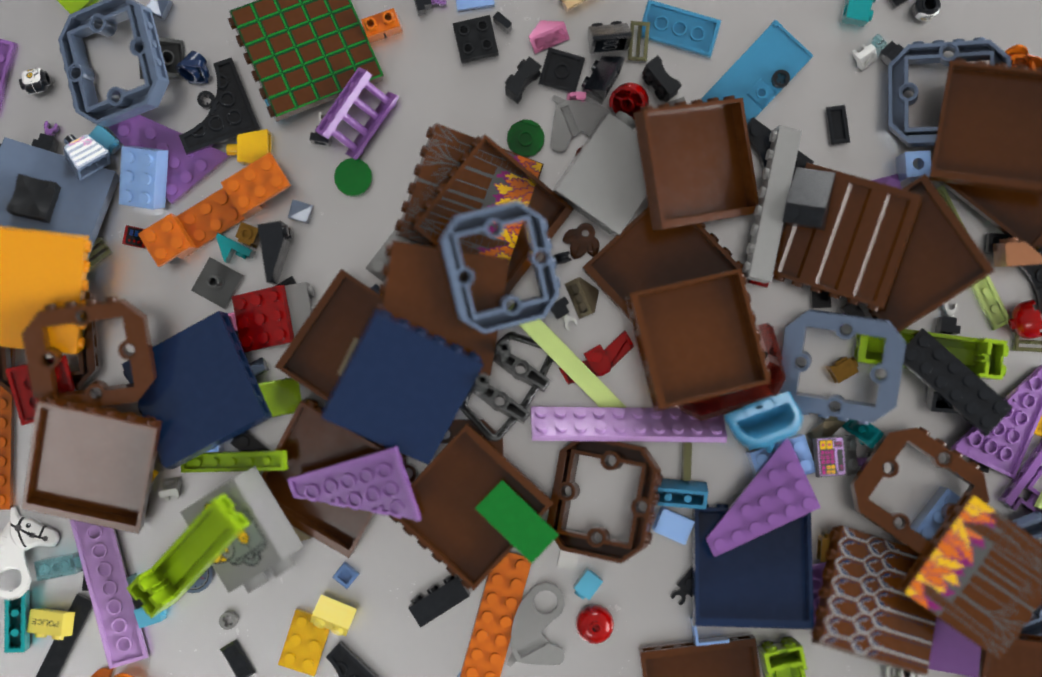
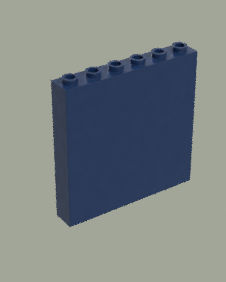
(402, 386)
(201, 390)
(754, 583)

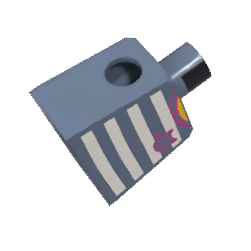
(85, 155)

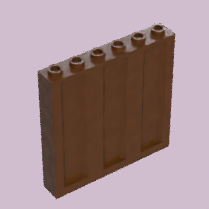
(860, 242)

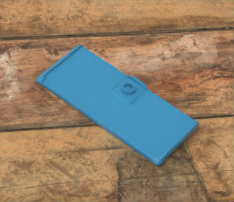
(753, 71)

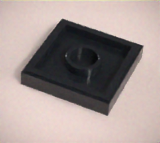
(561, 71)

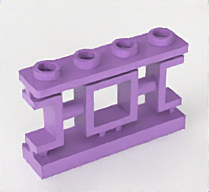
(1025, 478)

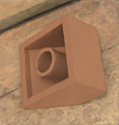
(1014, 253)

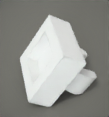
(865, 57)
(169, 488)

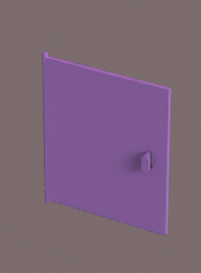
(953, 651)

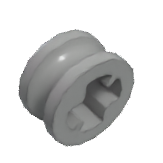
(222, 622)

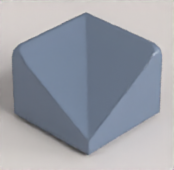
(160, 8)
(300, 211)
(259, 366)

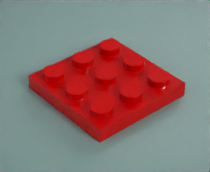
(263, 318)
(22, 390)

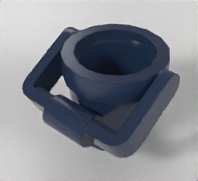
(192, 67)

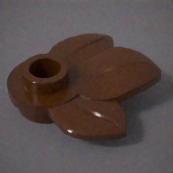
(582, 244)

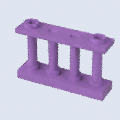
(344, 101)

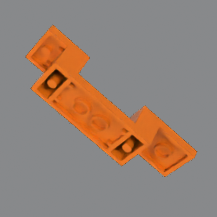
(218, 213)

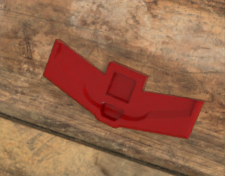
(601, 360)

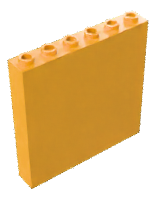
(41, 271)

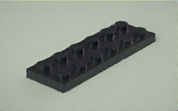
(955, 382)

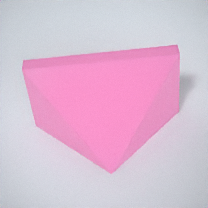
(547, 35)

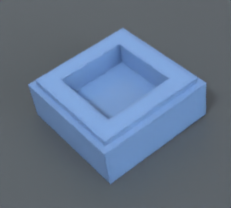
(345, 575)

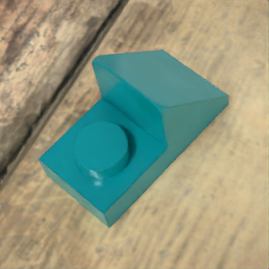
(229, 246)
(864, 434)

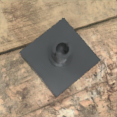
(217, 283)

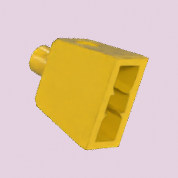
(250, 146)

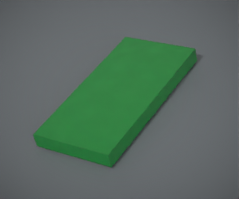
(517, 521)

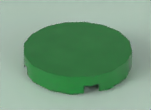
(525, 138)
(353, 177)

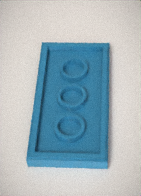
(680, 28)

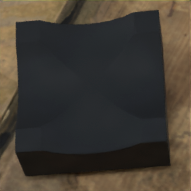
(475, 39)
(527, 72)
(662, 82)
(34, 198)

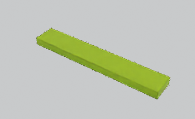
(237, 461)

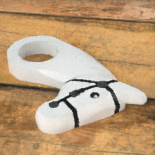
(15, 539)

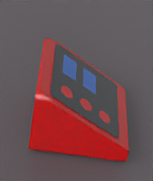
(132, 238)

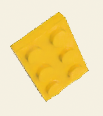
(303, 644)

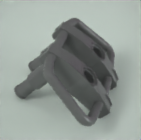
(488, 393)

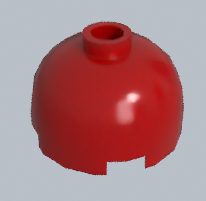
(628, 98)
(1026, 320)
(587, 620)

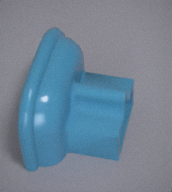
(765, 422)

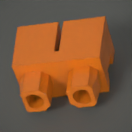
(381, 23)

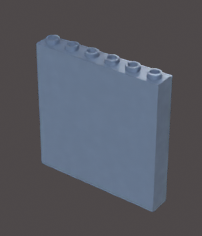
(79, 204)

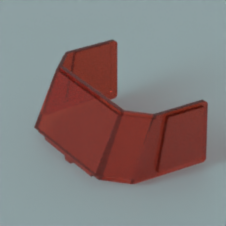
(728, 403)

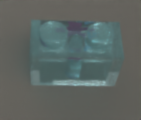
(58, 566)

